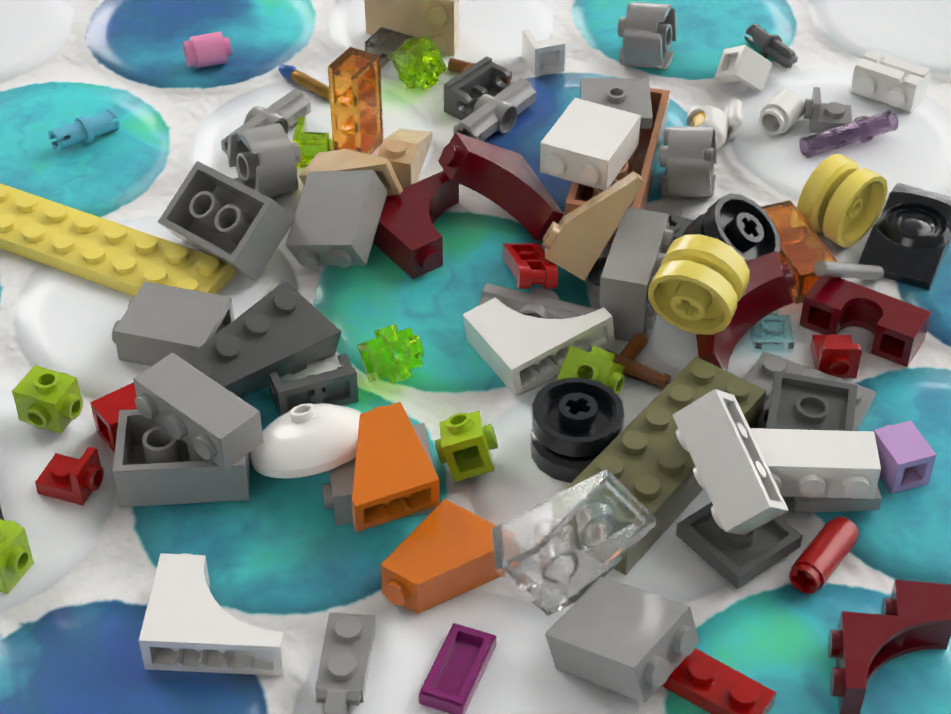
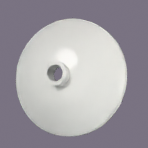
(307, 441)

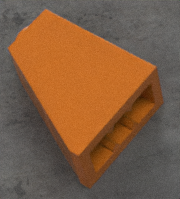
(390, 469)
(440, 559)

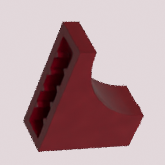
(503, 179)
(407, 224)
(766, 292)

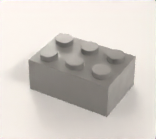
(227, 220)
(630, 268)
(161, 470)

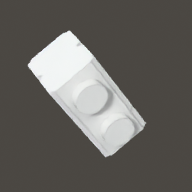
(890, 80)

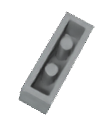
(198, 411)

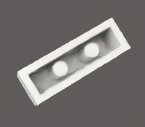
(821, 462)
(729, 463)

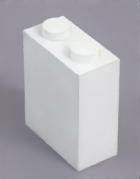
(590, 144)

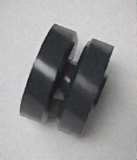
(740, 225)
(573, 425)

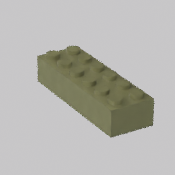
(651, 459)

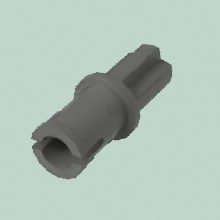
(770, 46)

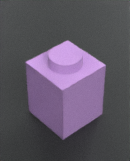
(904, 456)

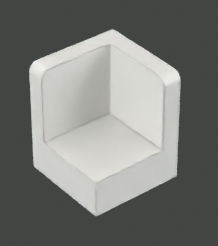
(544, 55)
(743, 65)

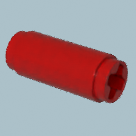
(823, 555)

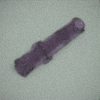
(862, 130)

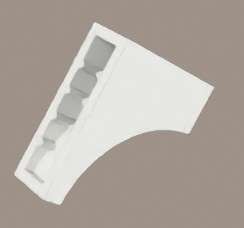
(531, 348)
(194, 633)

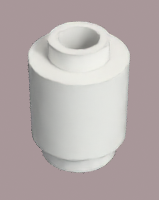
(781, 112)

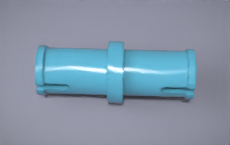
(83, 130)

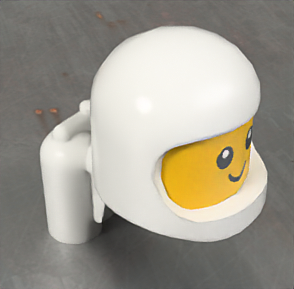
(724, 122)

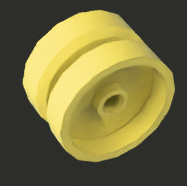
(842, 200)
(699, 284)

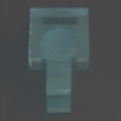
(773, 334)

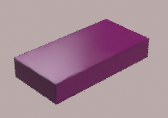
(457, 669)

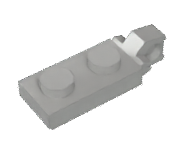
(345, 661)

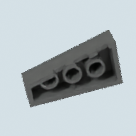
(273, 335)

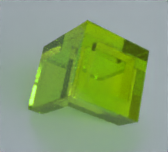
(310, 142)

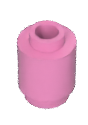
(207, 50)

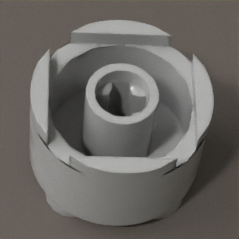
(647, 35)
(265, 159)
(688, 161)

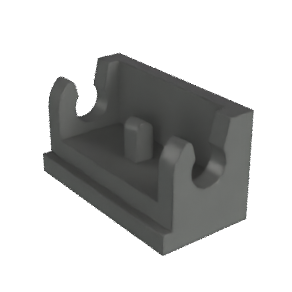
(467, 87)
(329, 387)

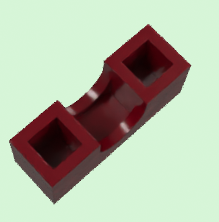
(841, 304)

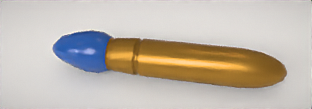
(291, 73)

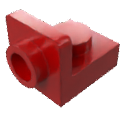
(836, 355)
(71, 477)

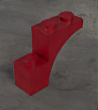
(909, 621)

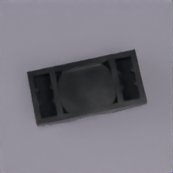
(910, 236)

